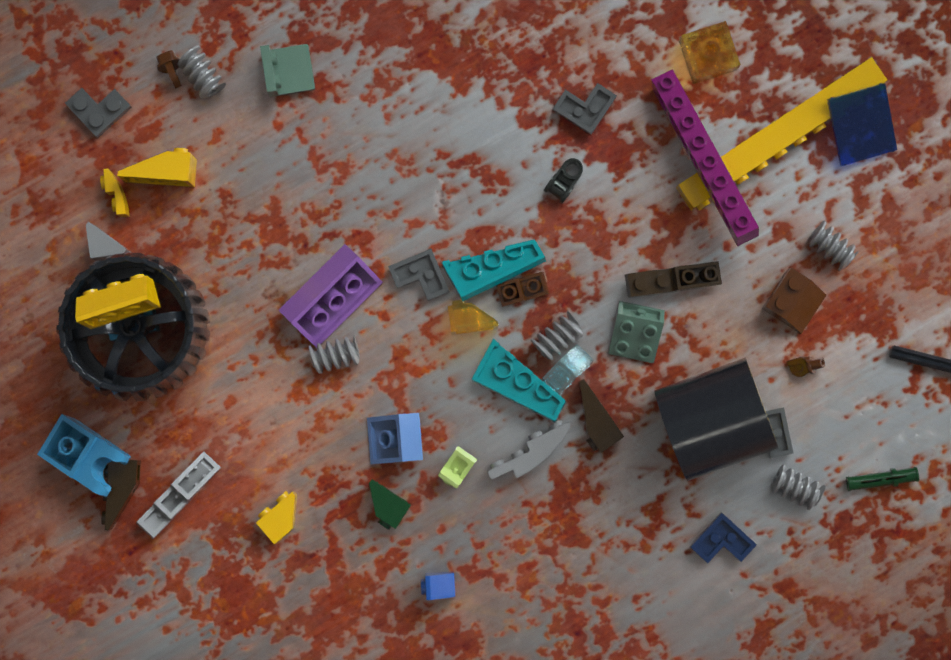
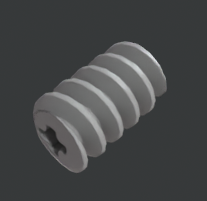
(199, 73)
(832, 245)
(558, 336)
(335, 354)
(797, 487)

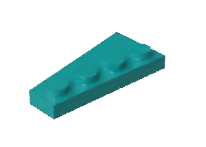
(481, 272)
(511, 379)

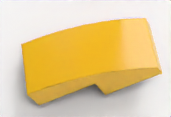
(113, 187)

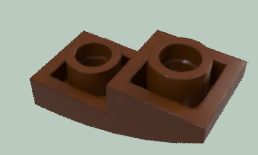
(522, 289)

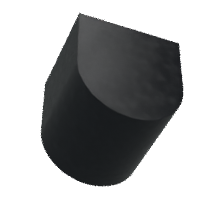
(715, 419)

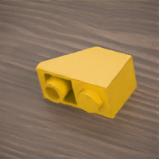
(280, 519)

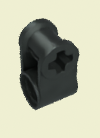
(564, 181)

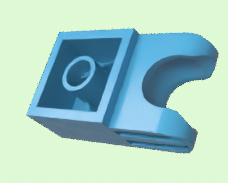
(81, 453)

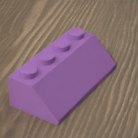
(330, 295)

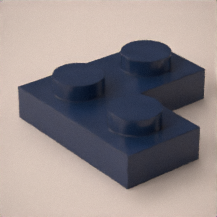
(719, 534)

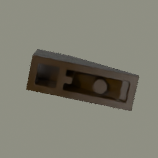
(598, 423)

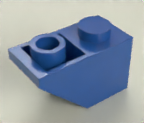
(438, 585)

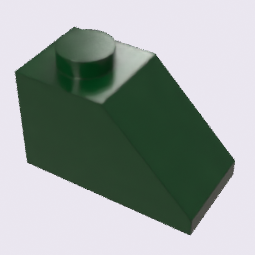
(387, 505)

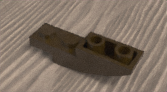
(673, 279)

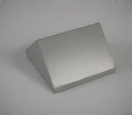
(101, 244)

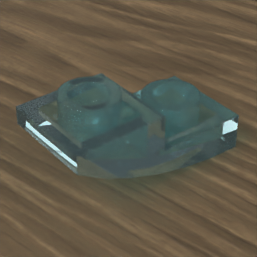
(567, 369)

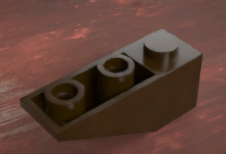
(124, 482)

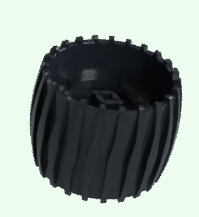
(170, 374)

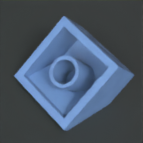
(394, 438)

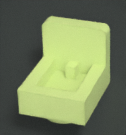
(457, 467)

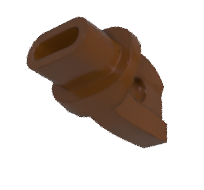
(168, 64)
(804, 365)

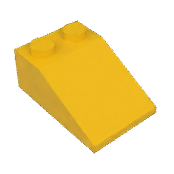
(167, 168)

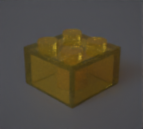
(709, 52)

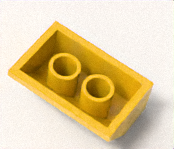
(116, 301)

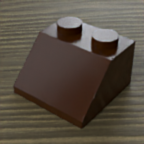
(794, 300)

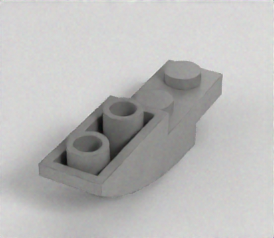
(539, 447)

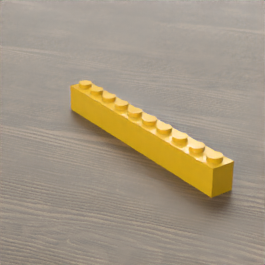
(782, 133)

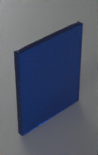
(862, 124)

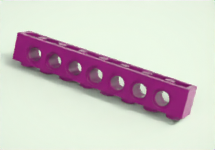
(705, 158)

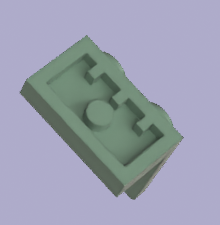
(287, 70)
(637, 332)

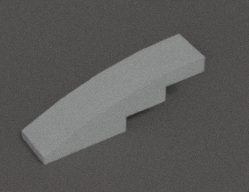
(178, 495)

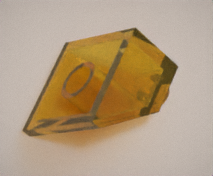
(468, 318)

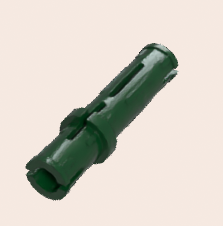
(909, 475)

